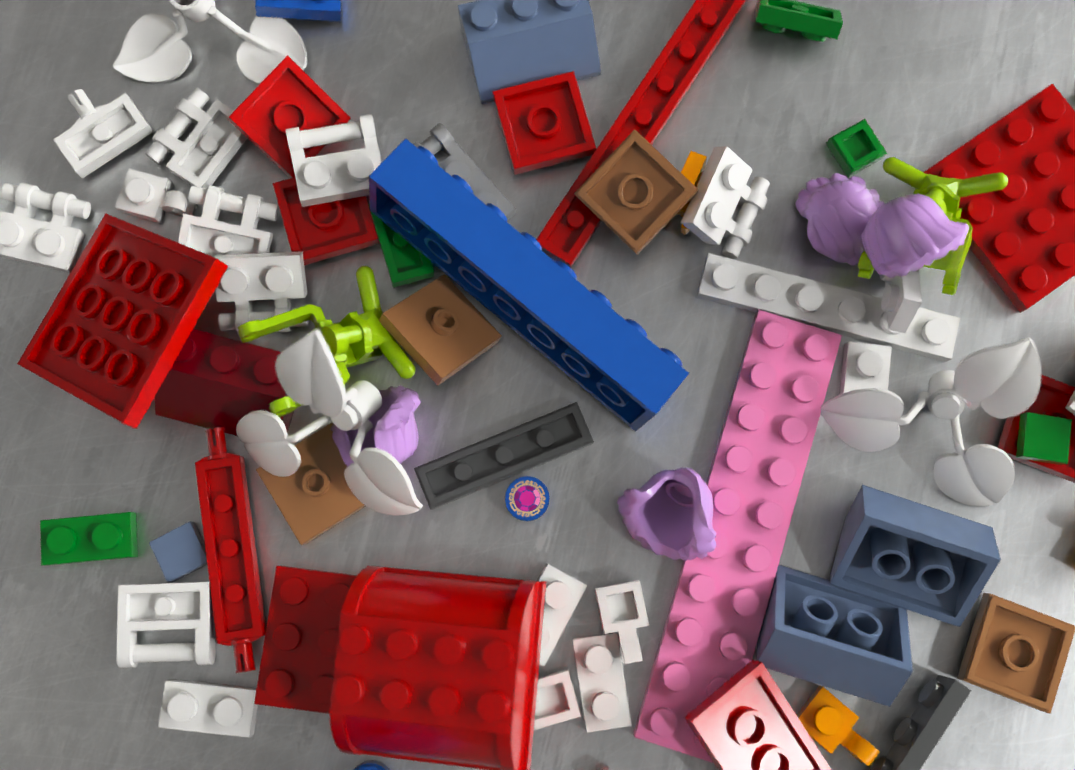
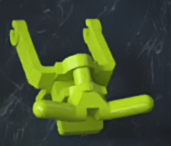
(947, 195)
(351, 341)

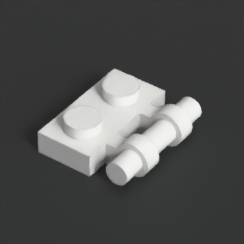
(207, 147)
(718, 194)
(222, 238)
(37, 241)
(260, 278)

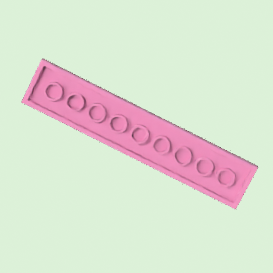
(754, 494)

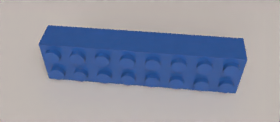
(523, 285)

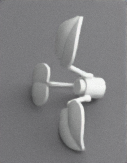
(157, 54)
(997, 378)
(313, 379)

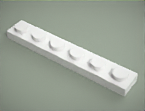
(824, 307)

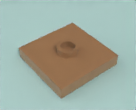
(636, 192)
(440, 329)
(317, 492)
(1016, 652)

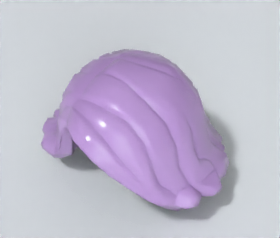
(837, 215)
(909, 235)
(392, 428)
(671, 514)

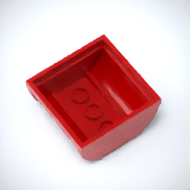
(438, 668)

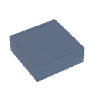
(180, 552)

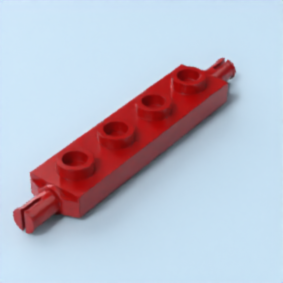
(230, 550)

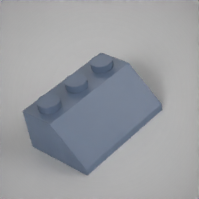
(527, 41)
(914, 556)
(835, 637)

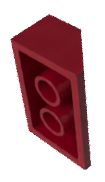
(219, 383)

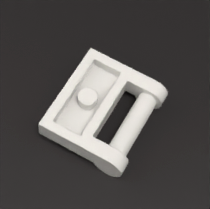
(335, 174)
(165, 608)

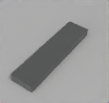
(503, 456)

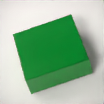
(856, 148)
(1044, 438)

